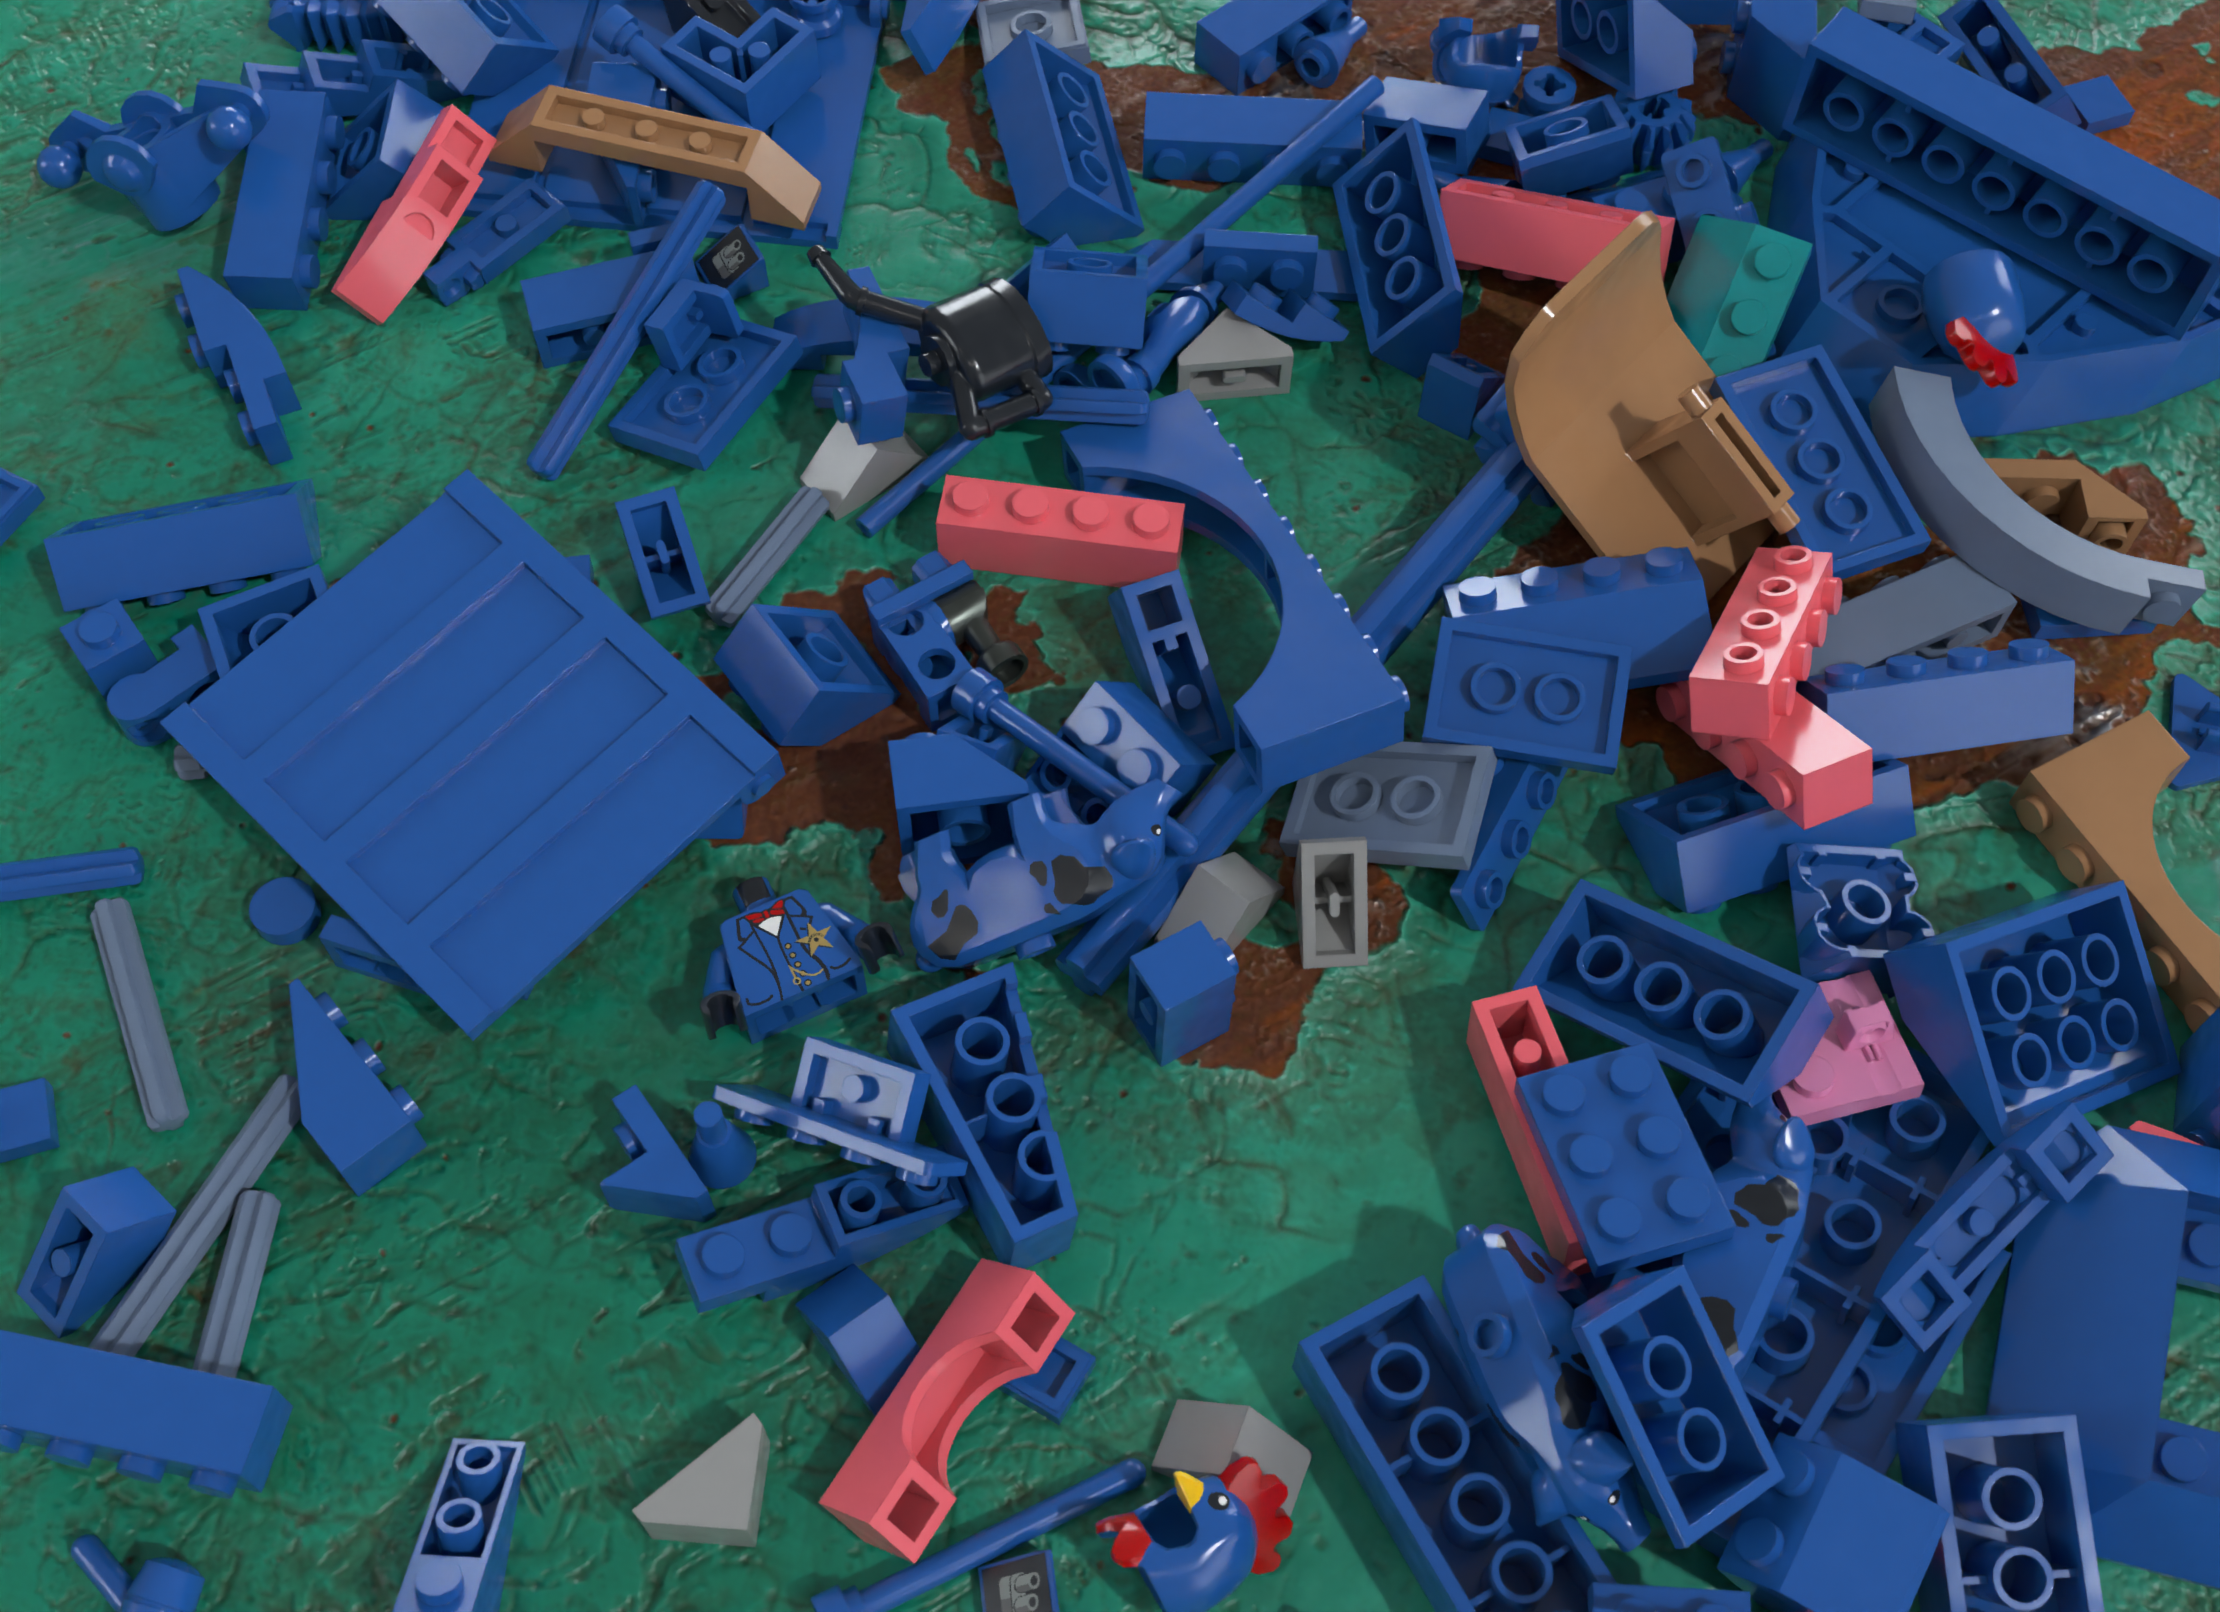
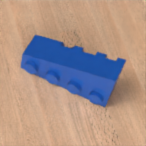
(991, 1111)

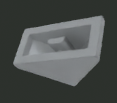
(1234, 361)
(857, 473)
(1226, 897)
(1332, 902)
(1211, 1436)
(716, 1494)

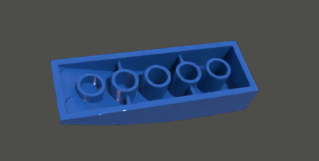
(2015, 1510)

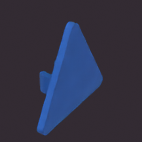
(2196, 728)

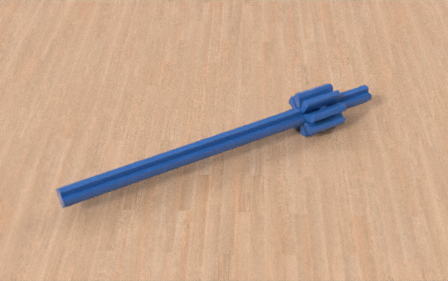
(1389, 617)

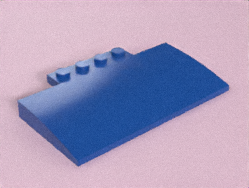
(1838, 1361)

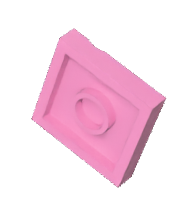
(1857, 1061)

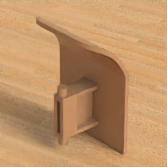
(1625, 425)

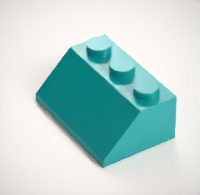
(1735, 290)

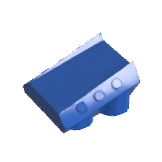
(1852, 910)

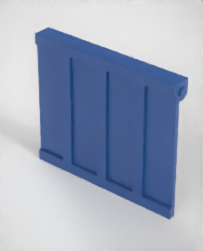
(816, 130)
(473, 751)

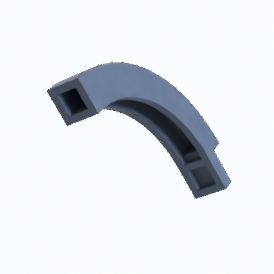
(2000, 532)

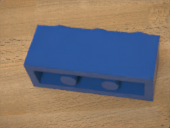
(2004, 55)
(577, 305)

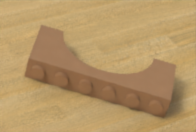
(2097, 823)

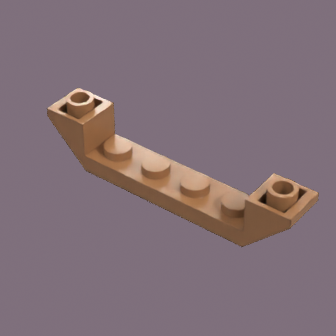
(775, 182)
(2067, 488)

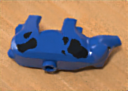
(1037, 886)
(1768, 1197)
(1516, 1331)

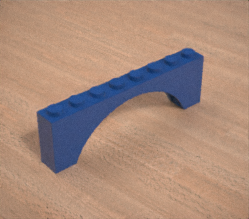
(1325, 683)

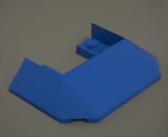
(2092, 1336)

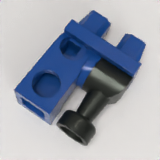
(926, 624)

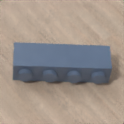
(1915, 615)

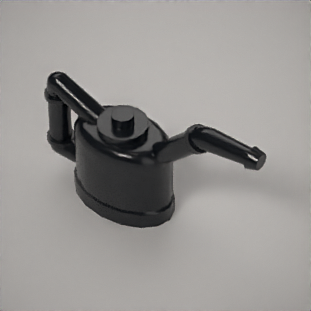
(969, 343)

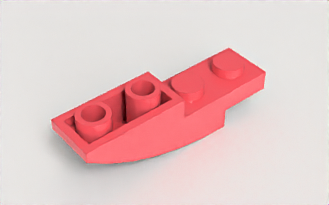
(417, 217)

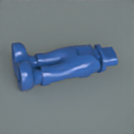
(1166, 333)

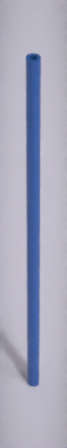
(1158, 273)

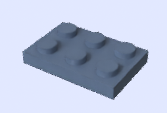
(1408, 801)

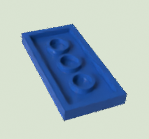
(1828, 459)

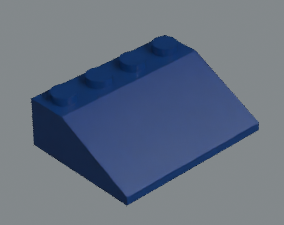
(2038, 1007)

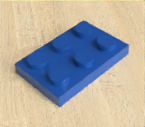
(703, 407)
(1528, 694)
(1623, 1159)

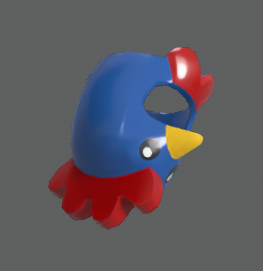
(1977, 312)
(1203, 1535)

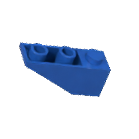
(1257, 37)
(636, 85)
(343, 1101)
(466, 1530)

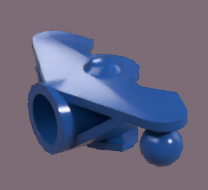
(160, 152)

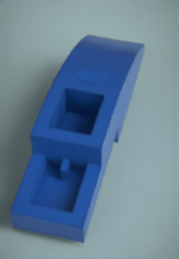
(240, 358)
(814, 1237)

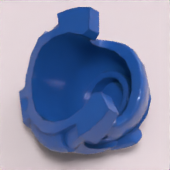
(1481, 60)

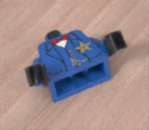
(788, 961)

